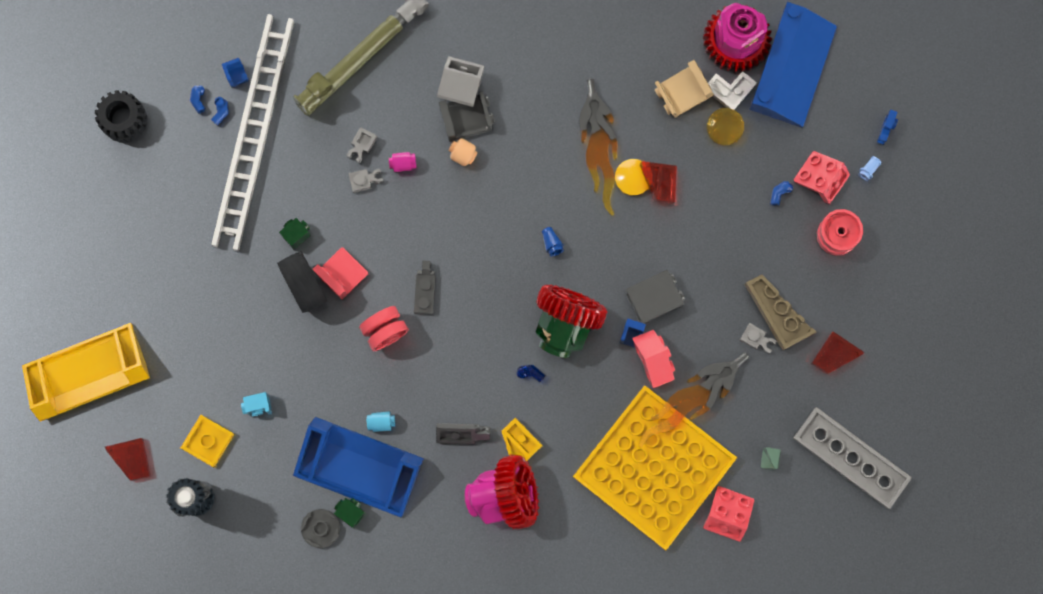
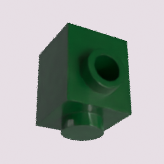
(295, 232)
(349, 511)

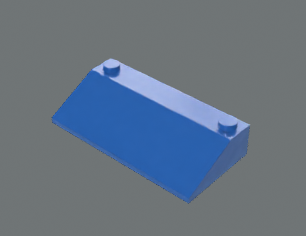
(793, 65)
(357, 466)

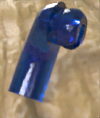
(530, 371)

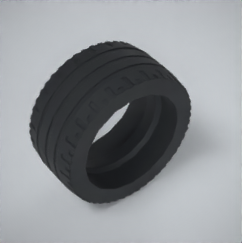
(301, 282)

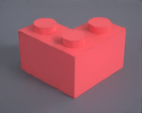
(654, 358)

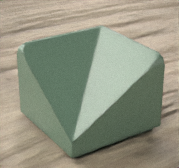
(770, 458)

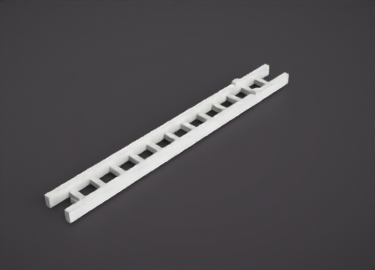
(242, 131)

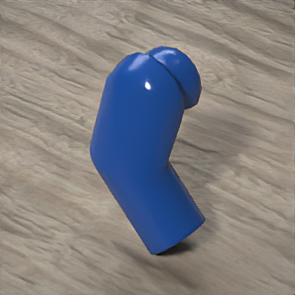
(195, 95)
(222, 110)
(780, 189)

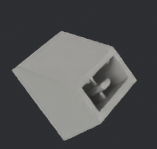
(460, 81)

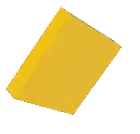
(207, 441)

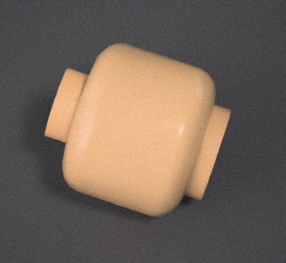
(462, 152)

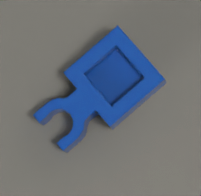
(889, 123)

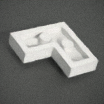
(732, 94)

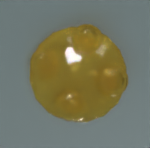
(725, 126)

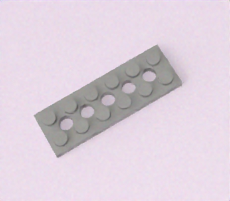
(865, 455)

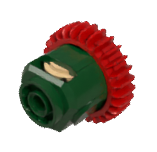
(566, 319)

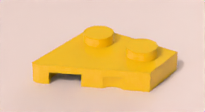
(520, 440)

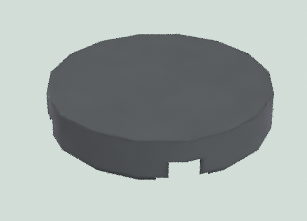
(320, 528)

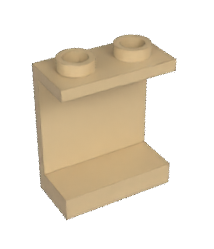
(684, 90)

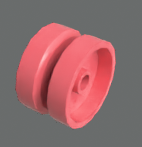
(849, 226)
(383, 328)

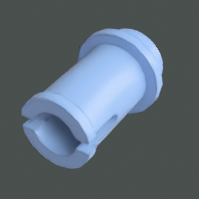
(869, 168)

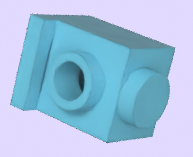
(256, 404)

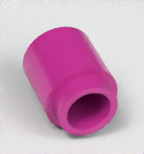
(402, 162)

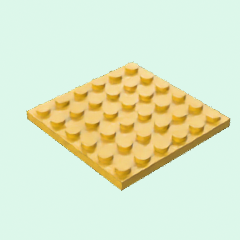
(661, 481)

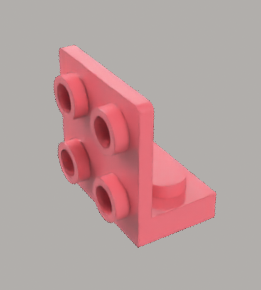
(823, 176)
(341, 273)
(729, 514)

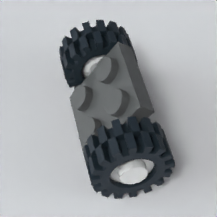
(190, 497)

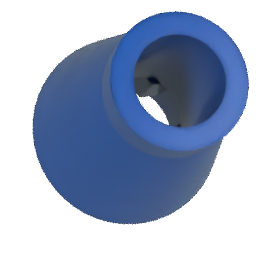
(552, 243)

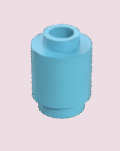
(380, 421)

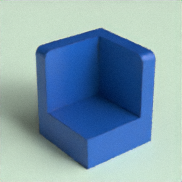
(235, 72)
(631, 329)

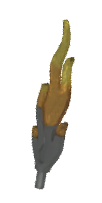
(601, 135)
(703, 394)

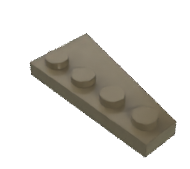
(780, 317)

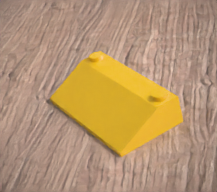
(84, 372)

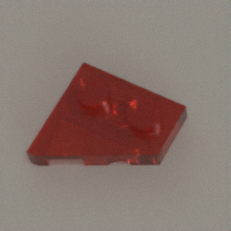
(835, 354)
(131, 458)

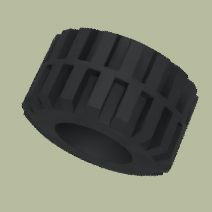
(113, 103)

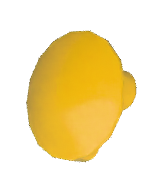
(631, 178)

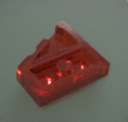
(660, 180)

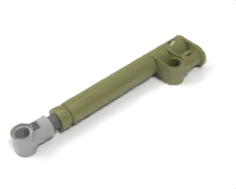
(322, 87)

